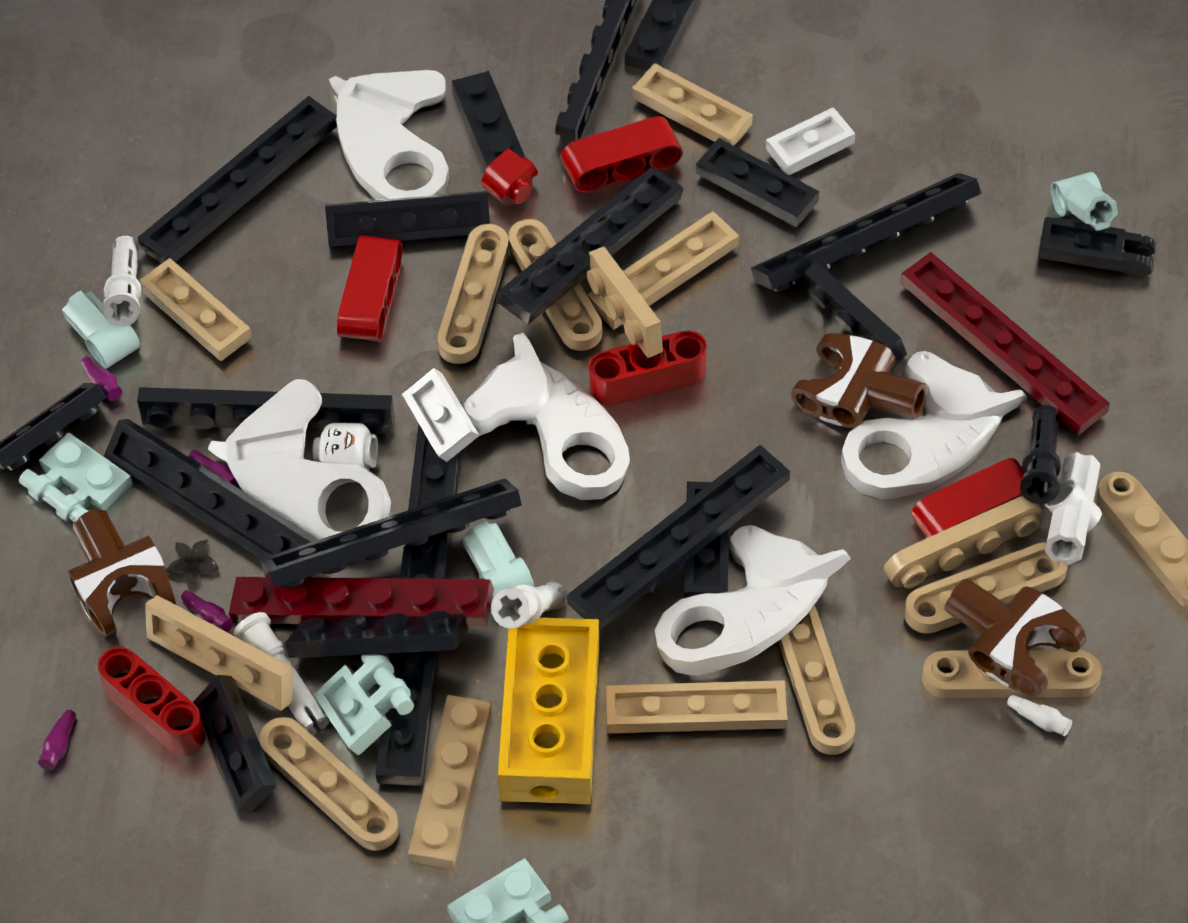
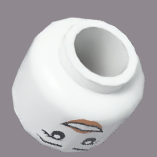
(346, 445)

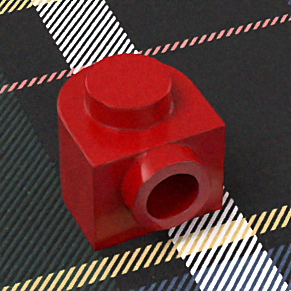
(509, 178)

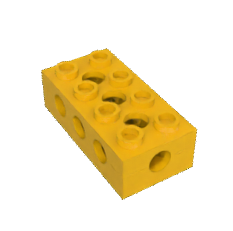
(549, 712)

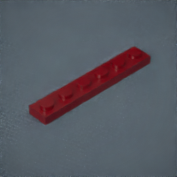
(1004, 343)
(369, 597)

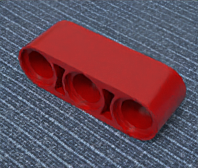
(621, 154)
(369, 288)
(666, 370)
(968, 497)
(156, 718)

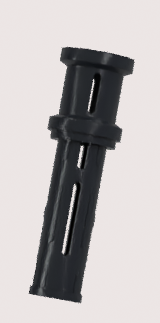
(1042, 462)

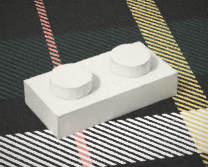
(810, 141)
(440, 415)

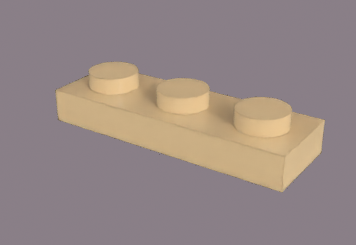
(691, 105)
(625, 302)
(195, 309)

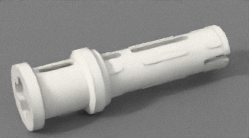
(122, 287)
(526, 603)
(257, 633)

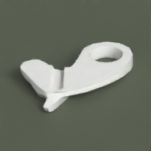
(373, 134)
(562, 415)
(953, 432)
(270, 465)
(780, 591)

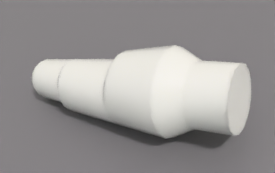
(1041, 715)

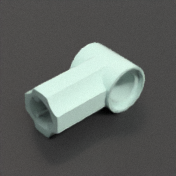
(1084, 199)
(104, 340)
(495, 558)

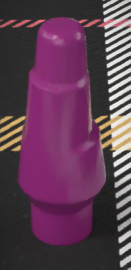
(103, 377)
(214, 466)
(207, 611)
(57, 741)

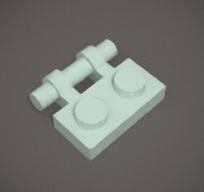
(81, 470)
(351, 707)
(507, 899)

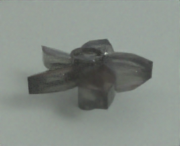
(193, 561)

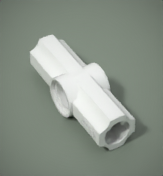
(1073, 509)

